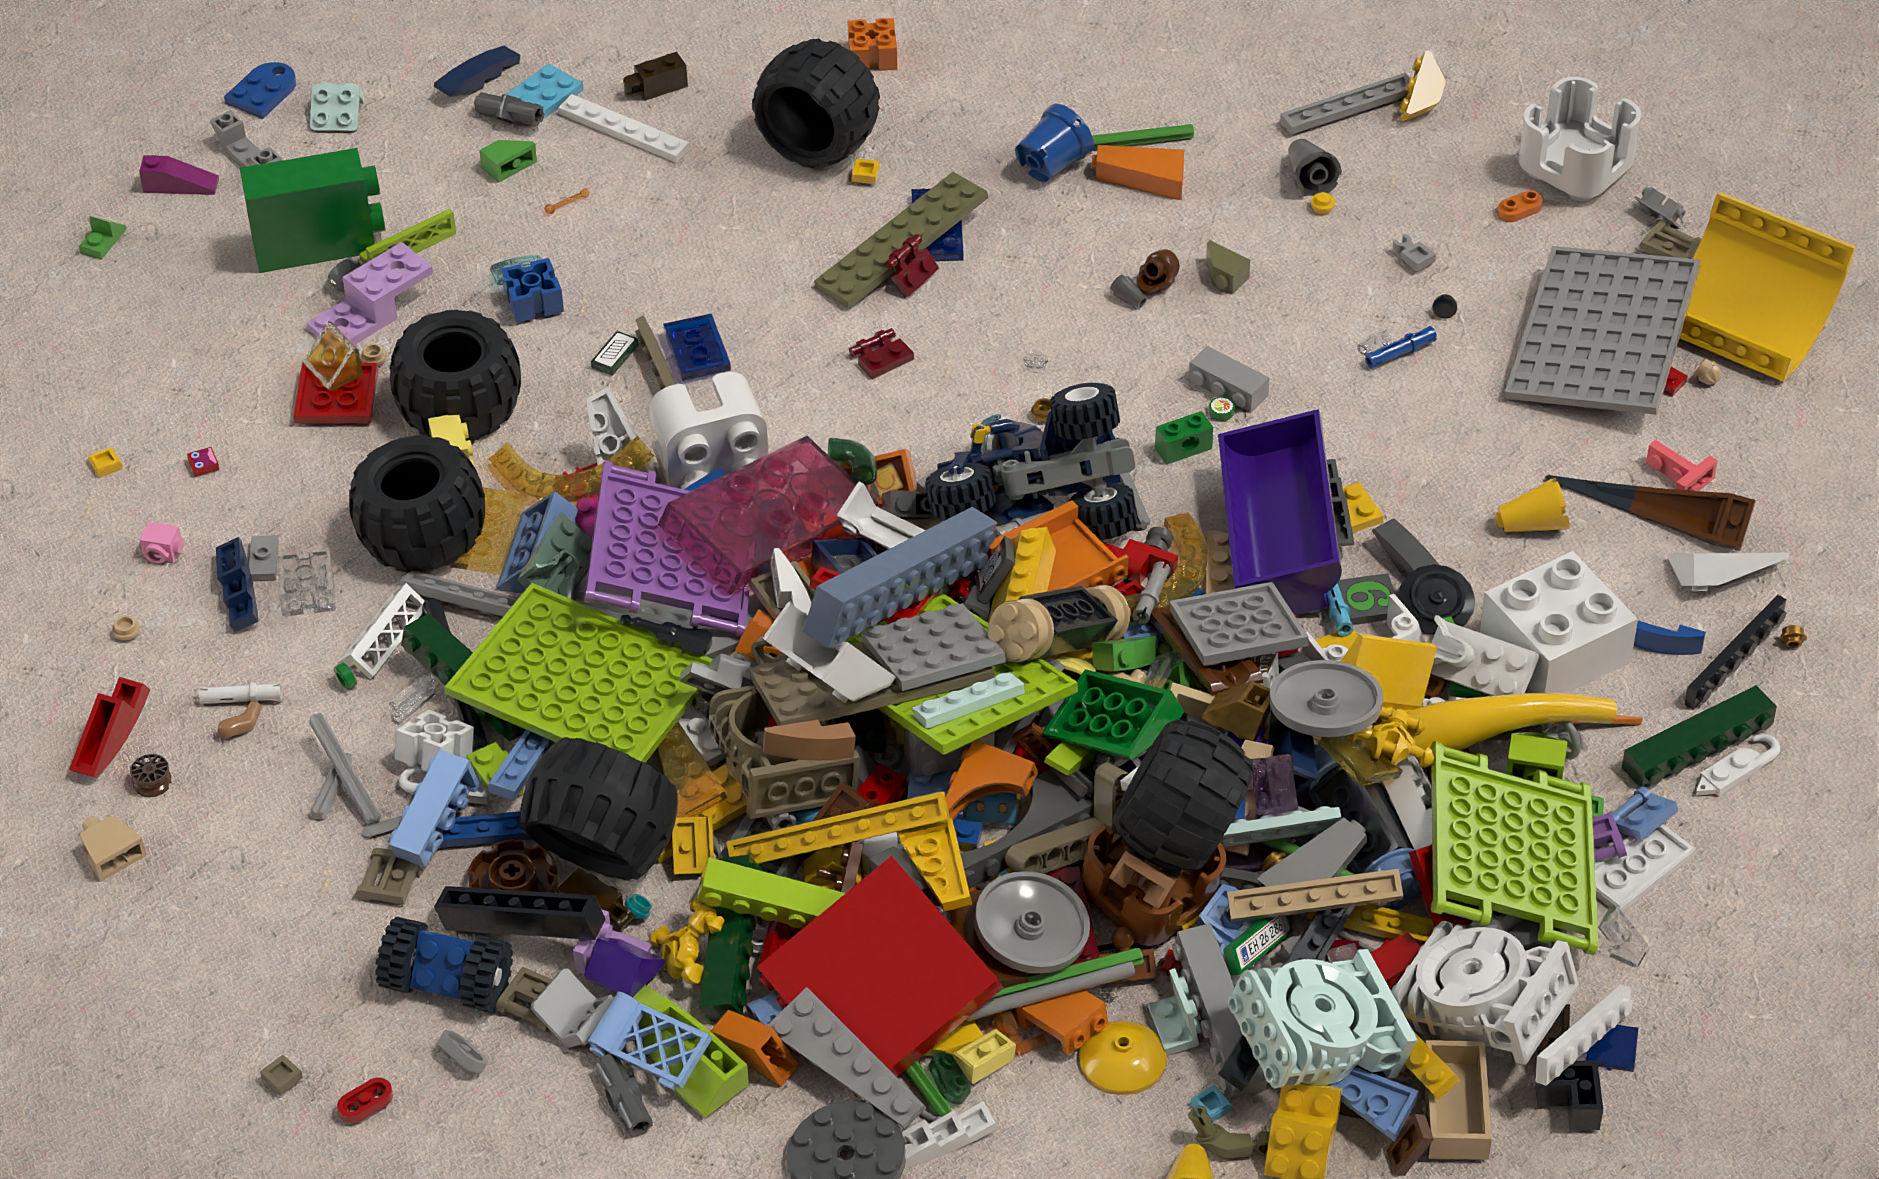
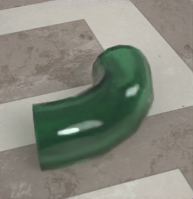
(855, 456)

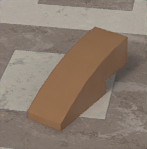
(810, 741)

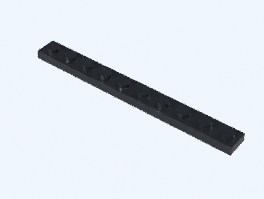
(1314, 945)

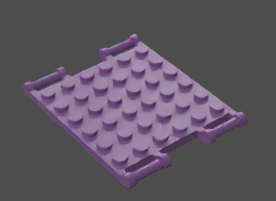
(643, 562)

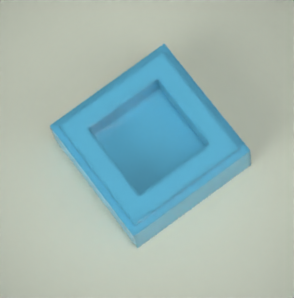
(1214, 1102)

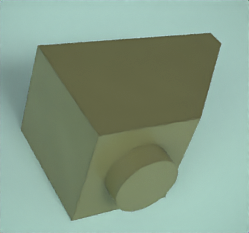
(1226, 268)

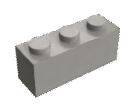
(1229, 378)

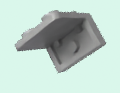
(569, 1009)

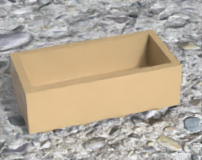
(1462, 1115)

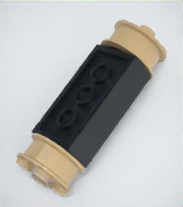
(1059, 621)

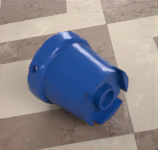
(1054, 143)

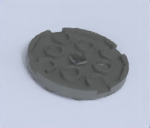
(847, 1127)

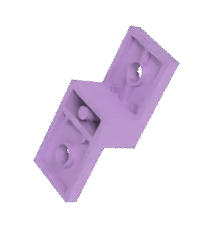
(372, 292)

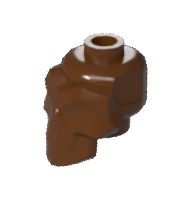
(1158, 271)

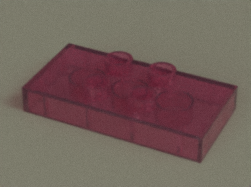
(759, 507)

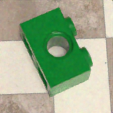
(1184, 437)

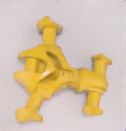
(1394, 739)
(682, 947)

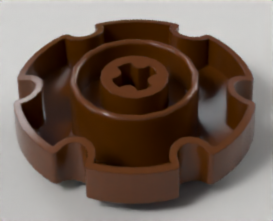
(514, 867)

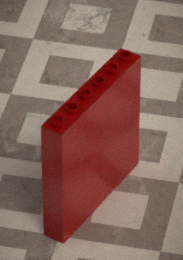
(885, 968)

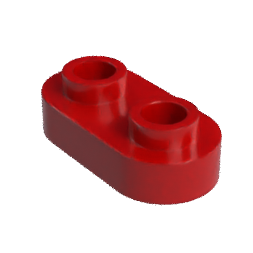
(364, 1101)

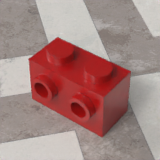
(884, 786)

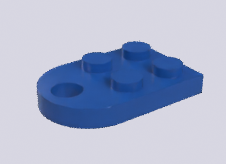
(262, 89)

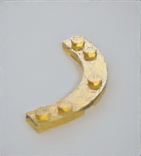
(570, 486)
(1192, 564)

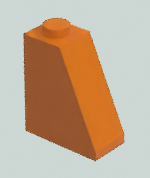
(756, 1046)

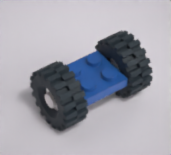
(443, 964)

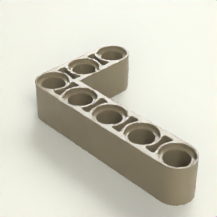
(1071, 842)

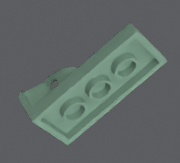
(559, 558)

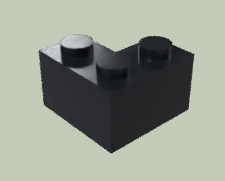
(1577, 1089)

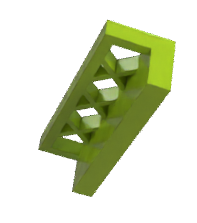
(416, 237)

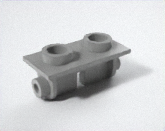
(1652, 202)

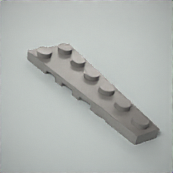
(828, 1044)

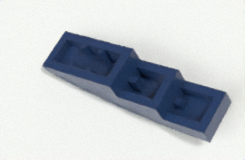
(473, 72)
(237, 584)

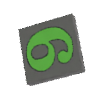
(1367, 597)

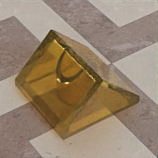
(333, 358)

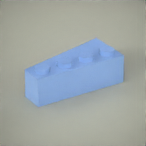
(433, 808)

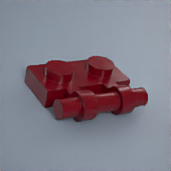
(916, 270)
(883, 359)

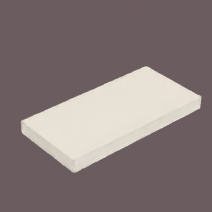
(1647, 864)

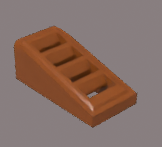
(1035, 749)

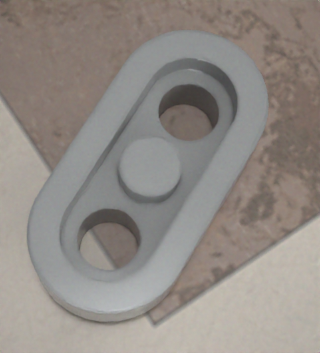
(458, 1048)

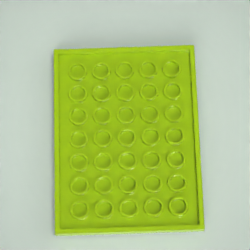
(577, 675)

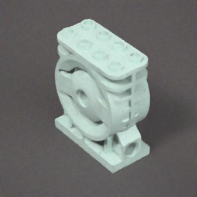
(1329, 1025)

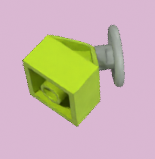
(1542, 751)

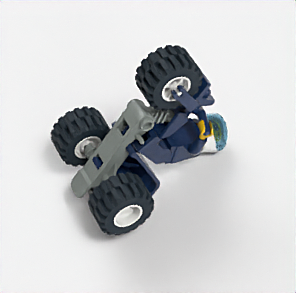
(1068, 457)

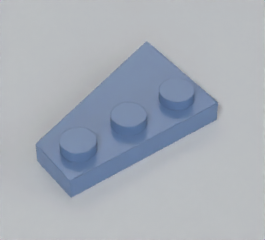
(1378, 1100)

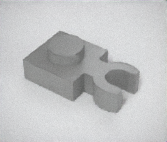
(1415, 255)

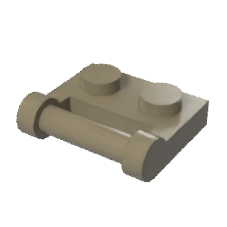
(1669, 242)
(395, 881)
(527, 987)

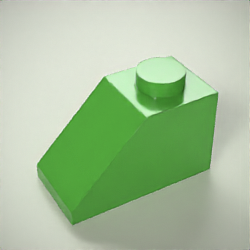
(507, 158)

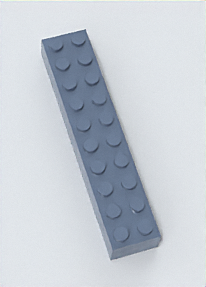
(899, 577)

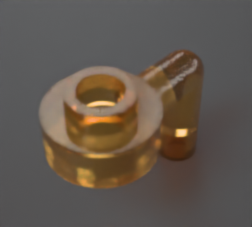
(1007, 1026)

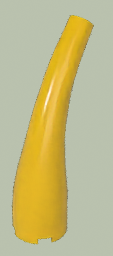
(1473, 720)

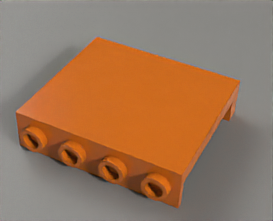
(1079, 554)

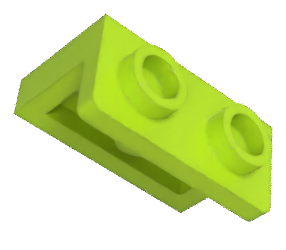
(487, 762)

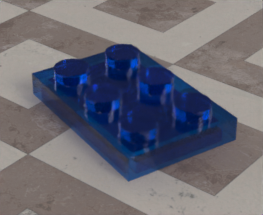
(697, 347)

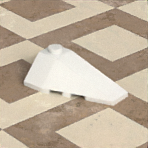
(611, 428)
(1718, 568)

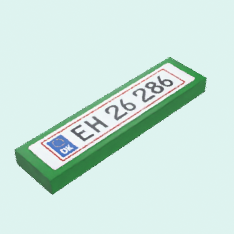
(1256, 942)

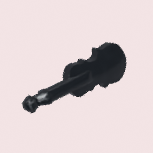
(692, 641)

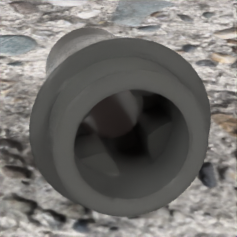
(1125, 289)

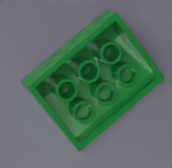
(1113, 715)

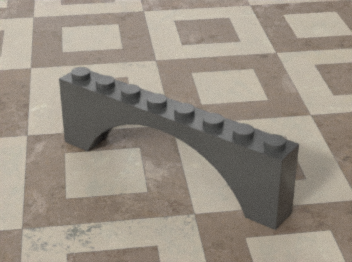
(1052, 808)

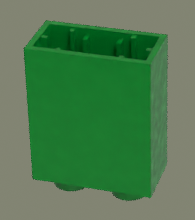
(311, 209)

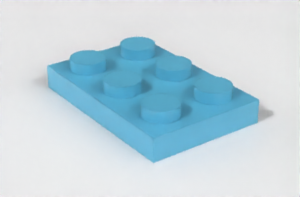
(547, 88)

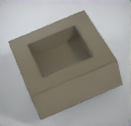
(281, 1074)

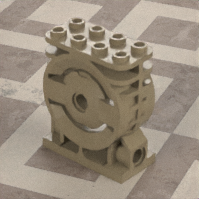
(769, 781)

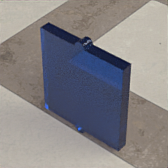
(1615, 1049)

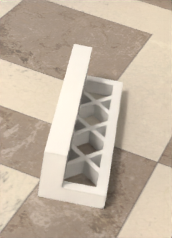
(375, 628)

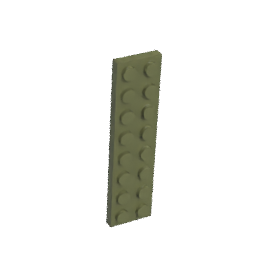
(928, 217)

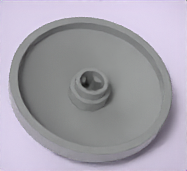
(1326, 698)
(1031, 922)

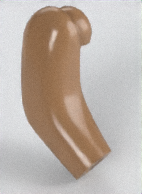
(241, 723)

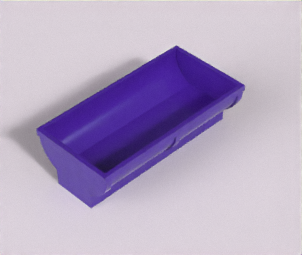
(1281, 509)

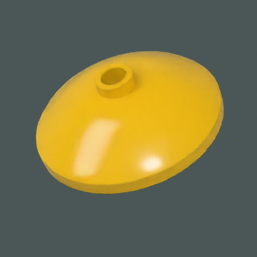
(1123, 1068)

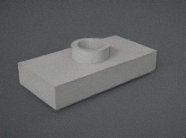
(263, 557)

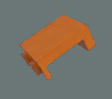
(1068, 1018)

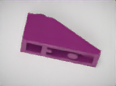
(174, 176)

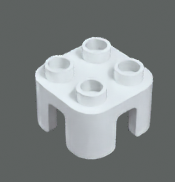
(1573, 145)
(699, 442)

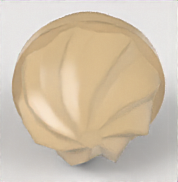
(1708, 372)

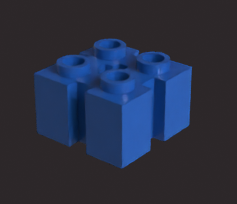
(532, 290)

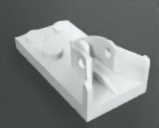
(1481, 660)

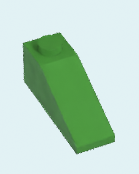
(1125, 653)

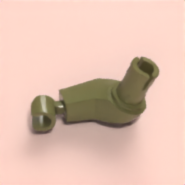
(1221, 1142)

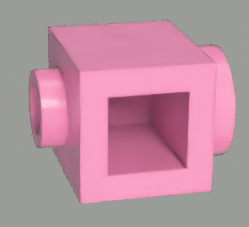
(161, 542)

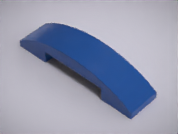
(1665, 641)

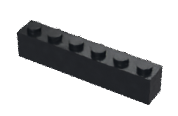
(520, 912)

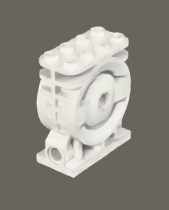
(1488, 988)

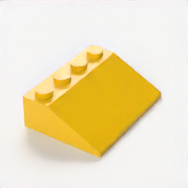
(1397, 665)

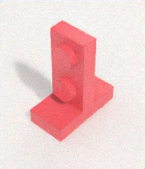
(1680, 469)

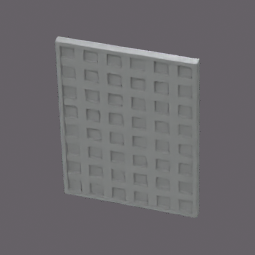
(1603, 330)

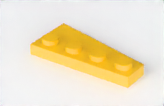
(939, 862)

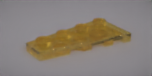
(689, 773)

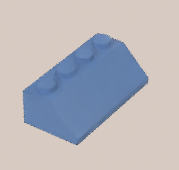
(528, 534)

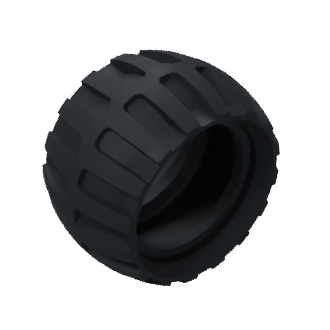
(599, 808)

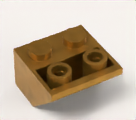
(1240, 710)

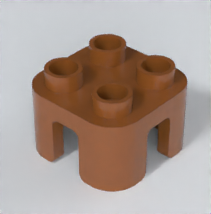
(1126, 905)

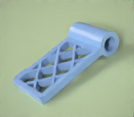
(621, 1026)

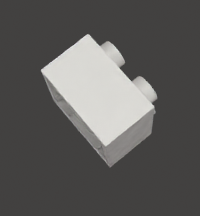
(1565, 619)

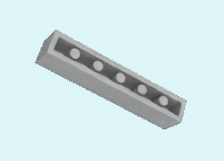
(1211, 991)

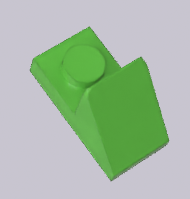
(102, 237)

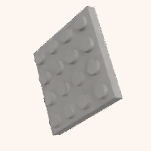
(1238, 623)
(932, 646)

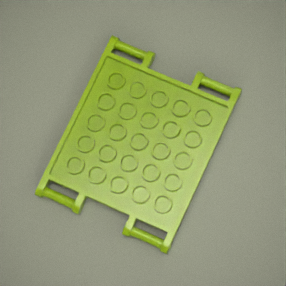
(1513, 847)

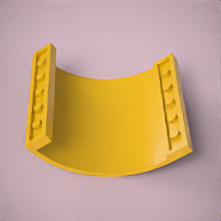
(1763, 287)

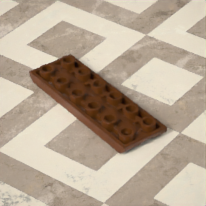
(1214, 677)

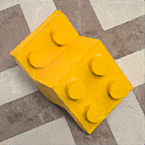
(1303, 1131)

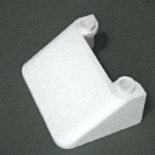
(864, 518)

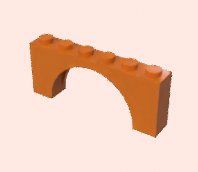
(987, 772)

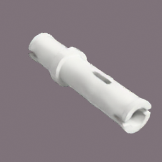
(241, 693)

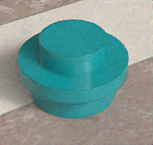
(638, 906)

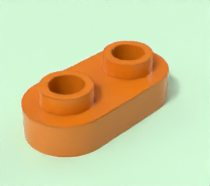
(1520, 206)

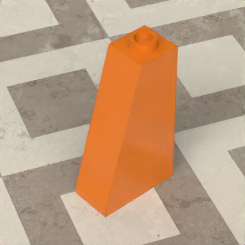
(1142, 168)

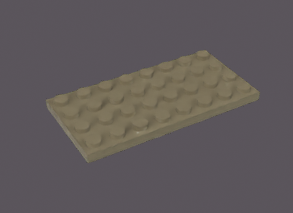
(803, 697)

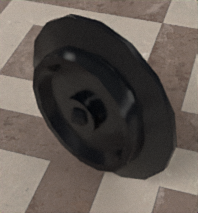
(1438, 592)

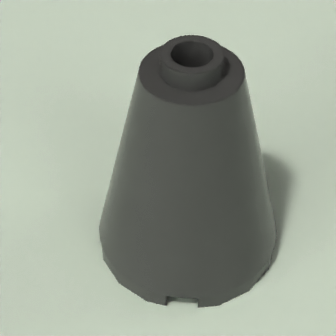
(1313, 167)

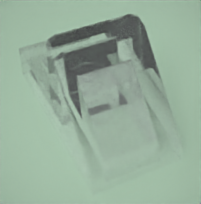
(1621, 938)

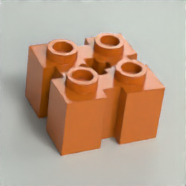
(874, 42)

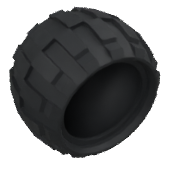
(816, 103)
(455, 367)
(417, 503)
(1183, 796)

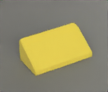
(985, 1055)

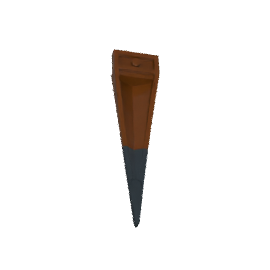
(1702, 515)

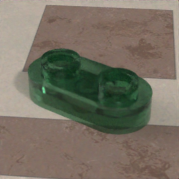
(949, 1078)

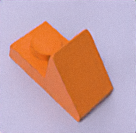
(756, 627)

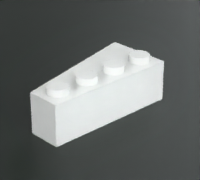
(1413, 801)

